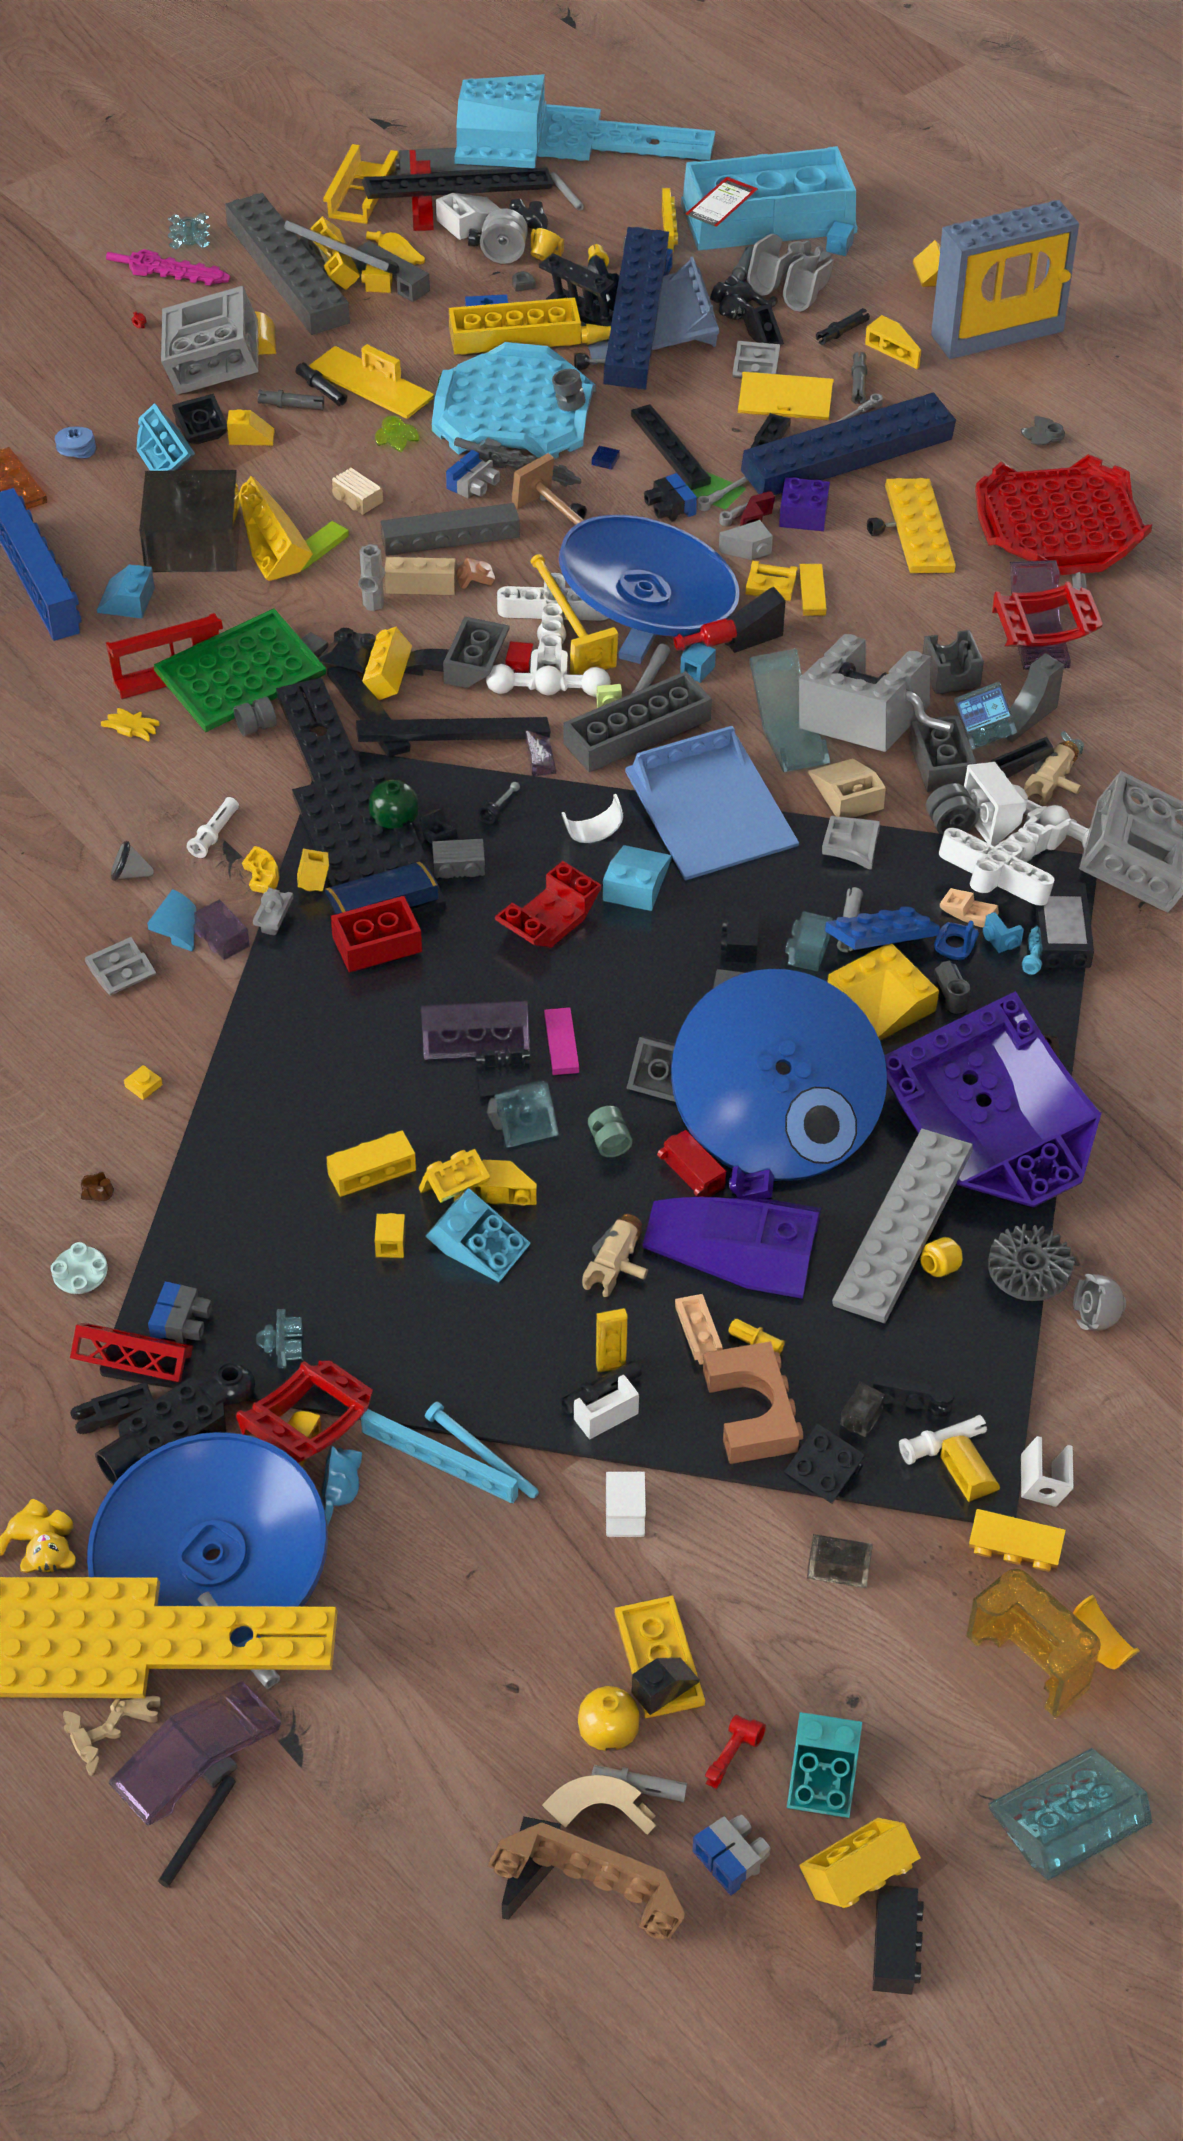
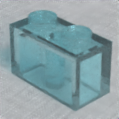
(809, 941)

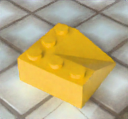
(887, 989)

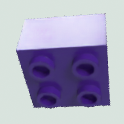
(804, 504)

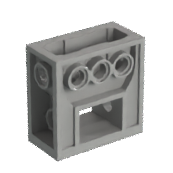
(195, 340)
(1134, 844)

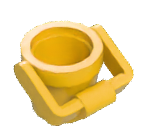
(544, 244)

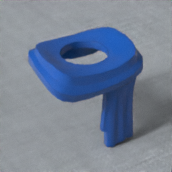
(968, 933)

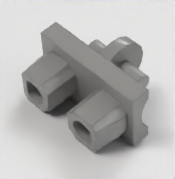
(272, 910)

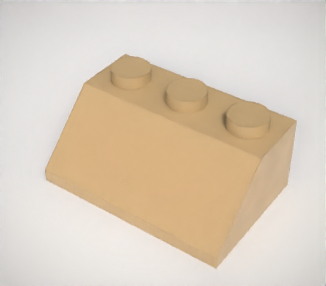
(420, 575)

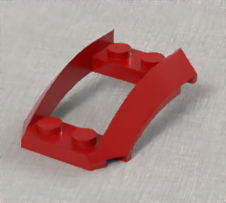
(1016, 627)
(264, 1416)

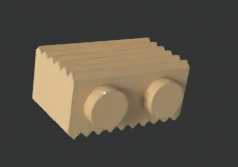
(357, 491)

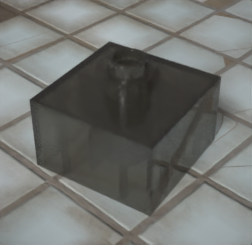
(190, 520)

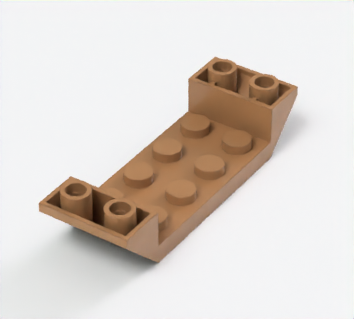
(595, 1863)

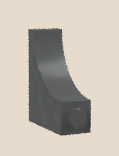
(1038, 694)

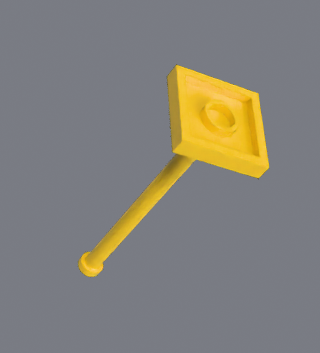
(587, 650)

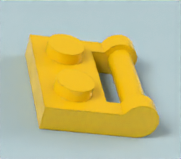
(760, 583)

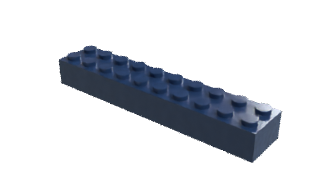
(636, 308)
(849, 444)

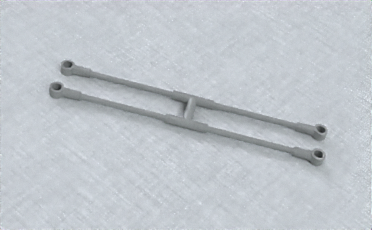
(726, 517)

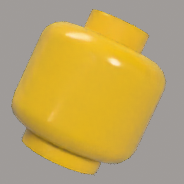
(941, 1257)

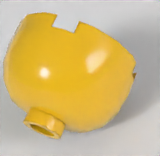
(608, 1718)

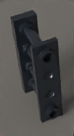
(587, 280)

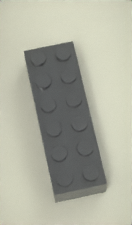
(637, 721)

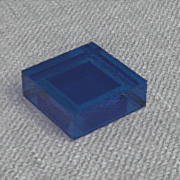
(605, 457)

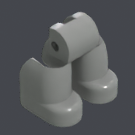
(806, 270)

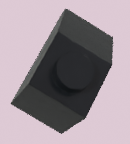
(762, 325)
(662, 1682)

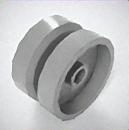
(503, 236)

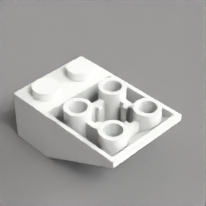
(463, 212)

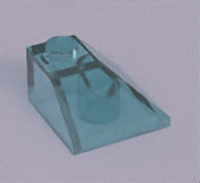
(526, 1113)

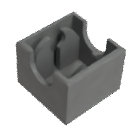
(954, 665)

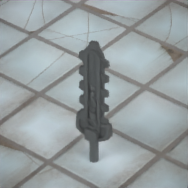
(492, 450)

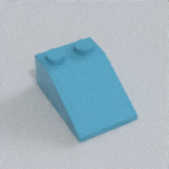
(635, 877)

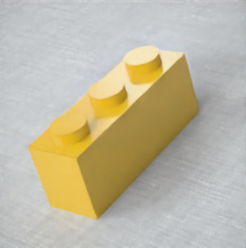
(387, 663)
(371, 1163)
(1016, 1540)

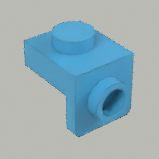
(999, 935)

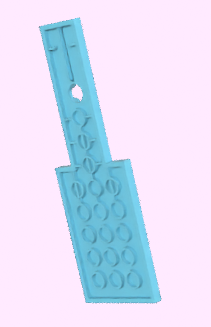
(577, 130)

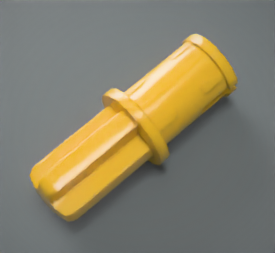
(753, 1335)

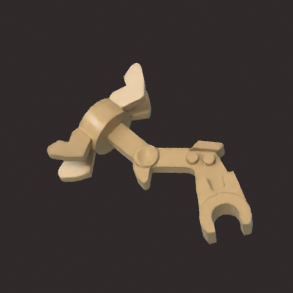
(82, 1740)

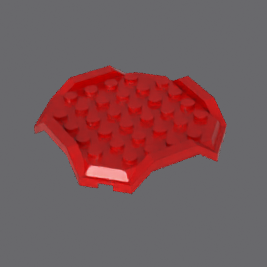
(1062, 514)

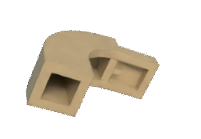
(595, 1789)

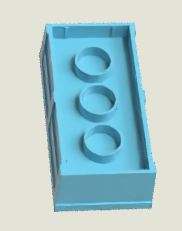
(795, 197)

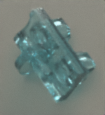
(285, 1348)

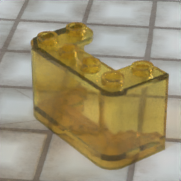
(1043, 1629)

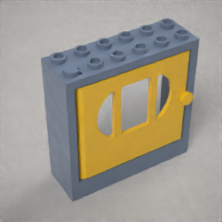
(969, 322)

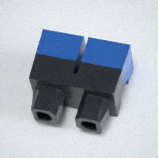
(671, 498)

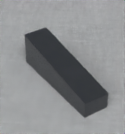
(1024, 756)

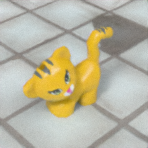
(46, 1548)

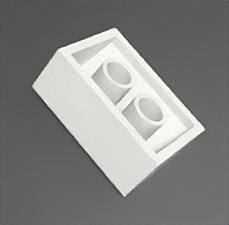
(996, 800)

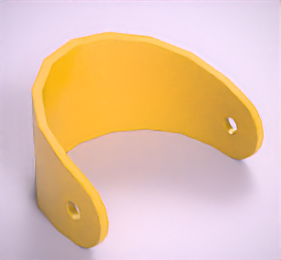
(1113, 1649)

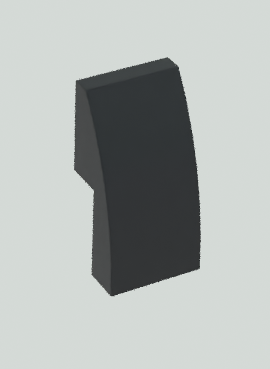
(425, 660)

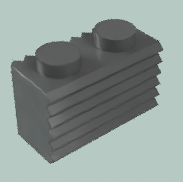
(458, 858)

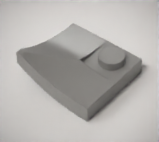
(852, 839)

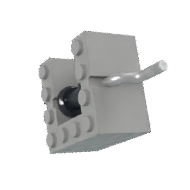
(861, 708)

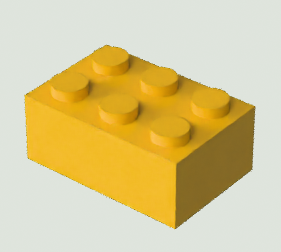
(860, 1862)

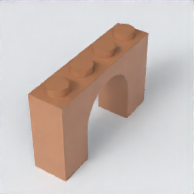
(755, 1368)

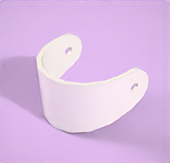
(597, 827)

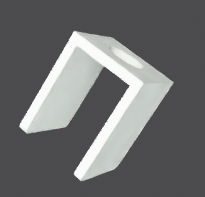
(1032, 1478)
(625, 1504)

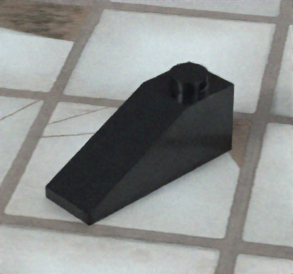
(531, 1876)

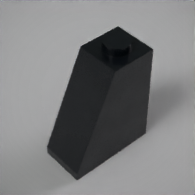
(759, 621)

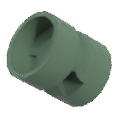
(610, 1131)

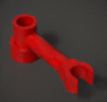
(743, 1731)

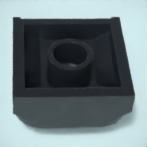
(200, 419)
(349, 650)

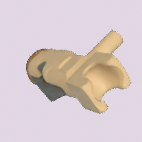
(1052, 771)
(613, 1254)

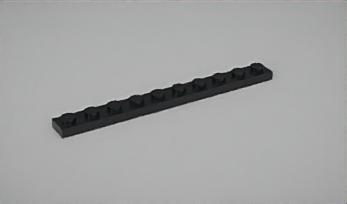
(457, 182)

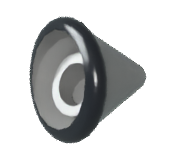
(130, 864)

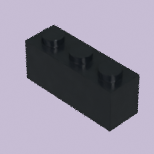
(897, 1940)

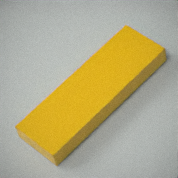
(812, 590)
(611, 1340)

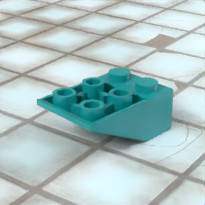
(824, 1765)

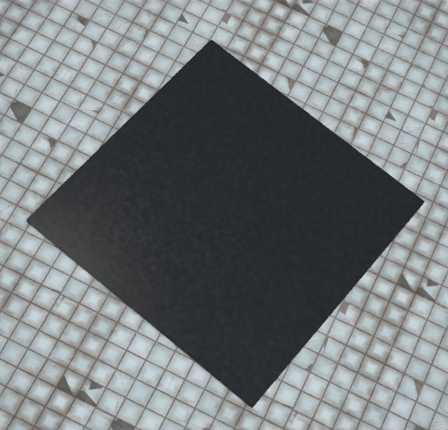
(338, 1060)

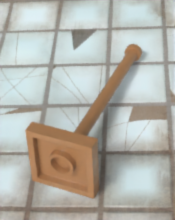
(536, 480)

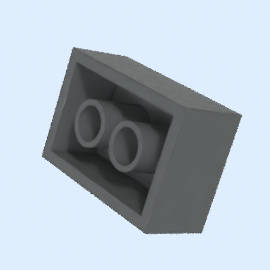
(940, 754)

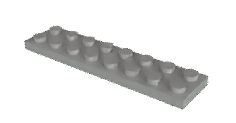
(902, 1225)

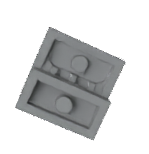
(756, 358)
(120, 966)

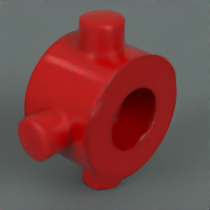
(138, 320)

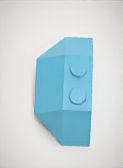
(161, 442)

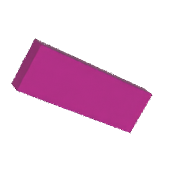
(561, 1041)

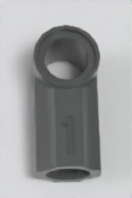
(953, 987)

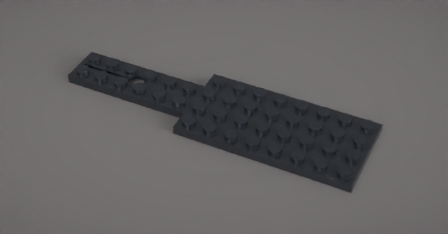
(338, 800)

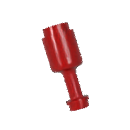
(711, 634)

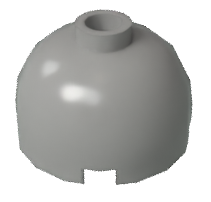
(1098, 1302)

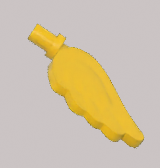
(396, 245)

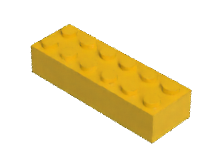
(529, 322)

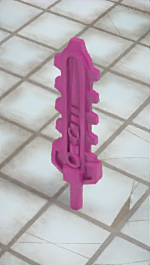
(147, 262)

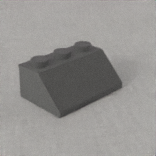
(473, 651)
(652, 1068)

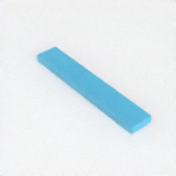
(440, 1456)

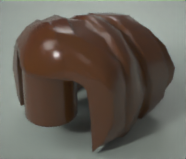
(96, 1187)

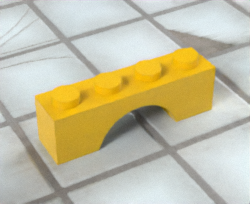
(340, 266)

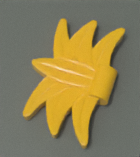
(130, 724)

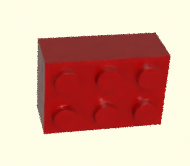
(376, 933)

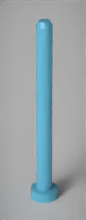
(436, 1413)

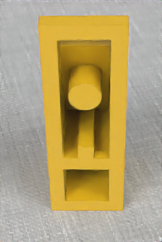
(893, 341)

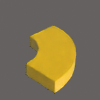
(263, 869)

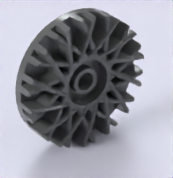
(1030, 1263)

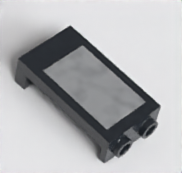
(1065, 928)

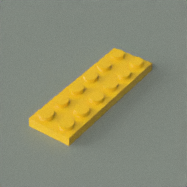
(920, 526)

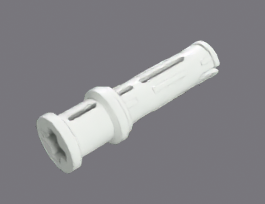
(208, 834)
(931, 1442)

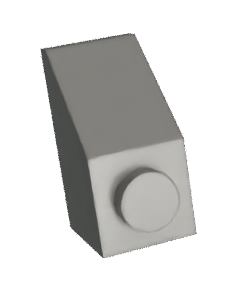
(746, 541)

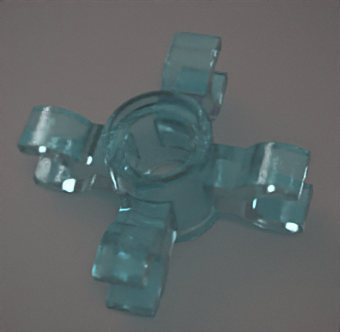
(188, 231)

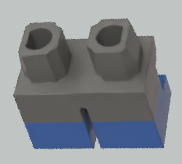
(176, 1313)

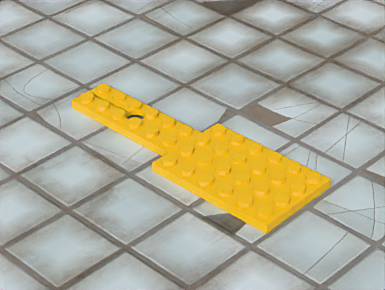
(108, 1632)

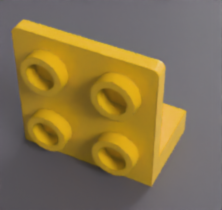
(455, 1176)

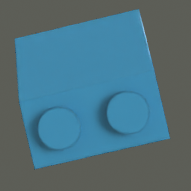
(128, 592)

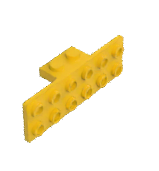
(373, 378)

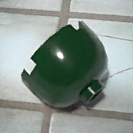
(393, 804)

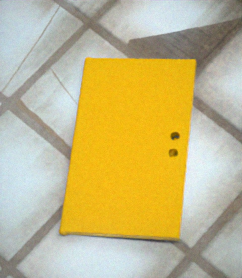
(785, 395)

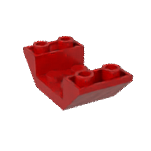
(555, 910)

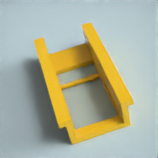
(353, 168)

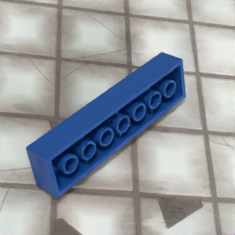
(37, 567)

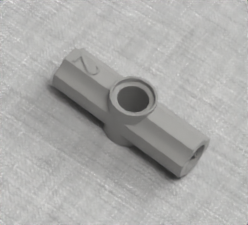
(371, 577)

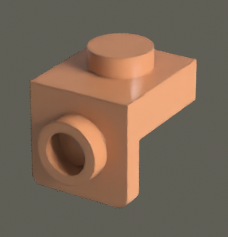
(474, 570)

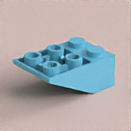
(478, 1237)

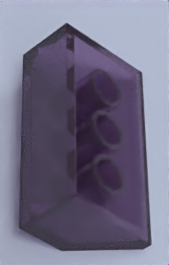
(469, 1027)

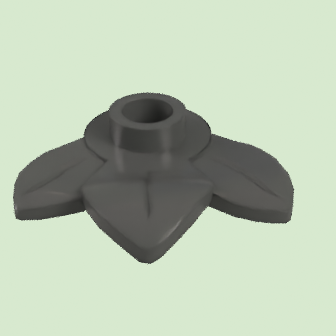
(1044, 431)

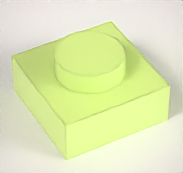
(608, 694)

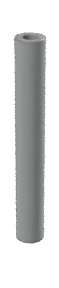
(567, 192)

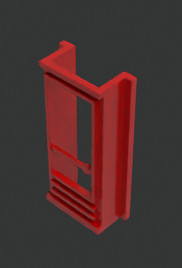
(147, 679)

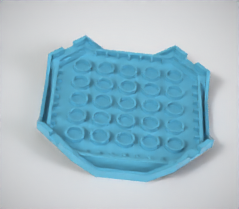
(510, 400)

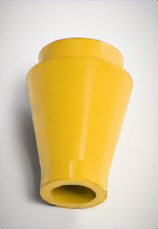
(594, 333)

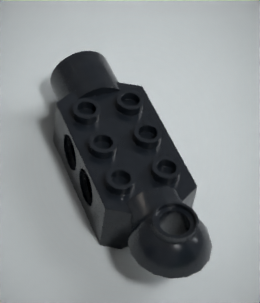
(181, 1412)

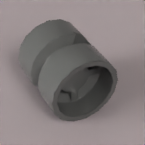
(568, 389)
(257, 715)

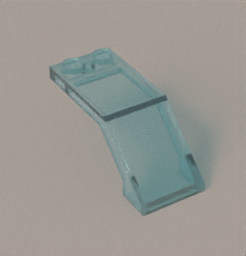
(777, 695)

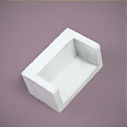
(608, 1410)

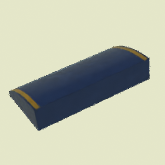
(410, 881)

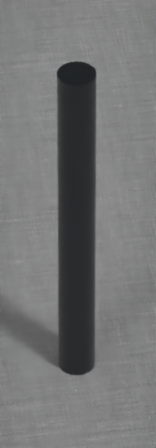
(196, 1831)

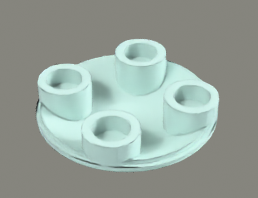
(79, 1269)

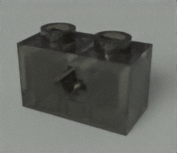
(839, 1561)

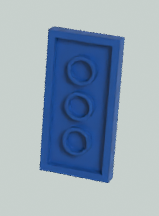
(882, 928)

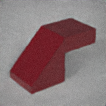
(757, 507)

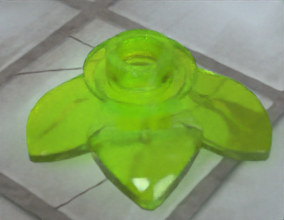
(395, 433)

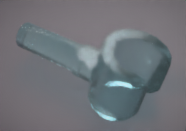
(1078, 743)

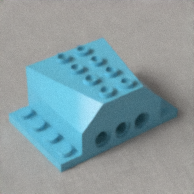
(500, 121)

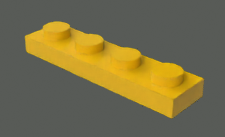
(669, 217)

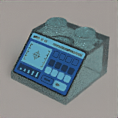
(985, 715)

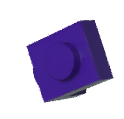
(751, 1185)

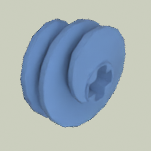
(75, 442)

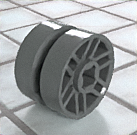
(952, 808)

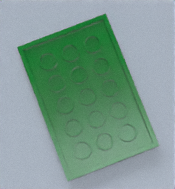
(238, 668)

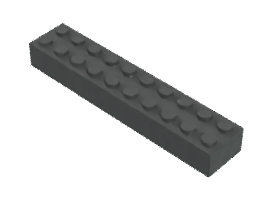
(287, 264)

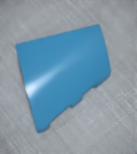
(175, 920)

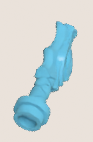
(1032, 963)

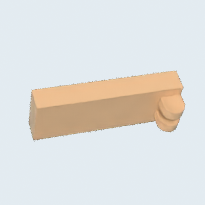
(698, 1326)

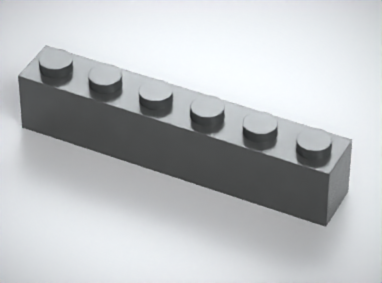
(450, 529)

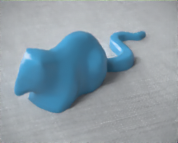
(340, 1479)

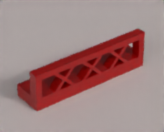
(421, 205)
(134, 1341)

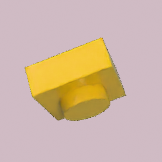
(143, 1082)

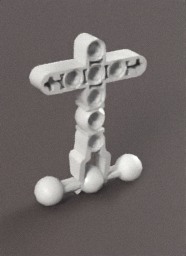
(541, 604)
(1007, 862)

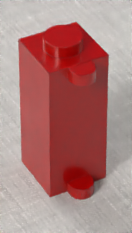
(693, 1164)

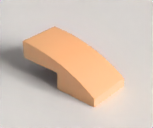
(964, 907)

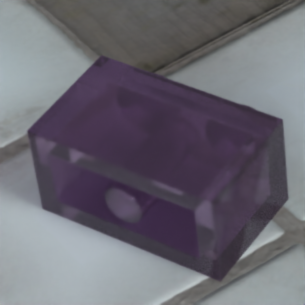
(221, 929)

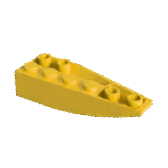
(271, 533)

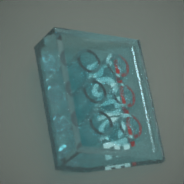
(1072, 1813)

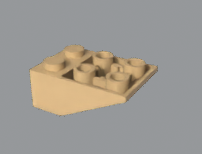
(849, 788)

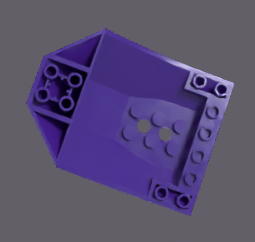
(1038, 1122)

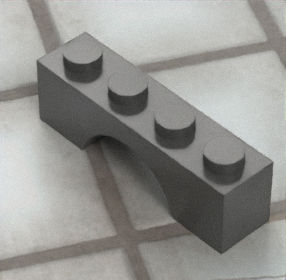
(411, 280)

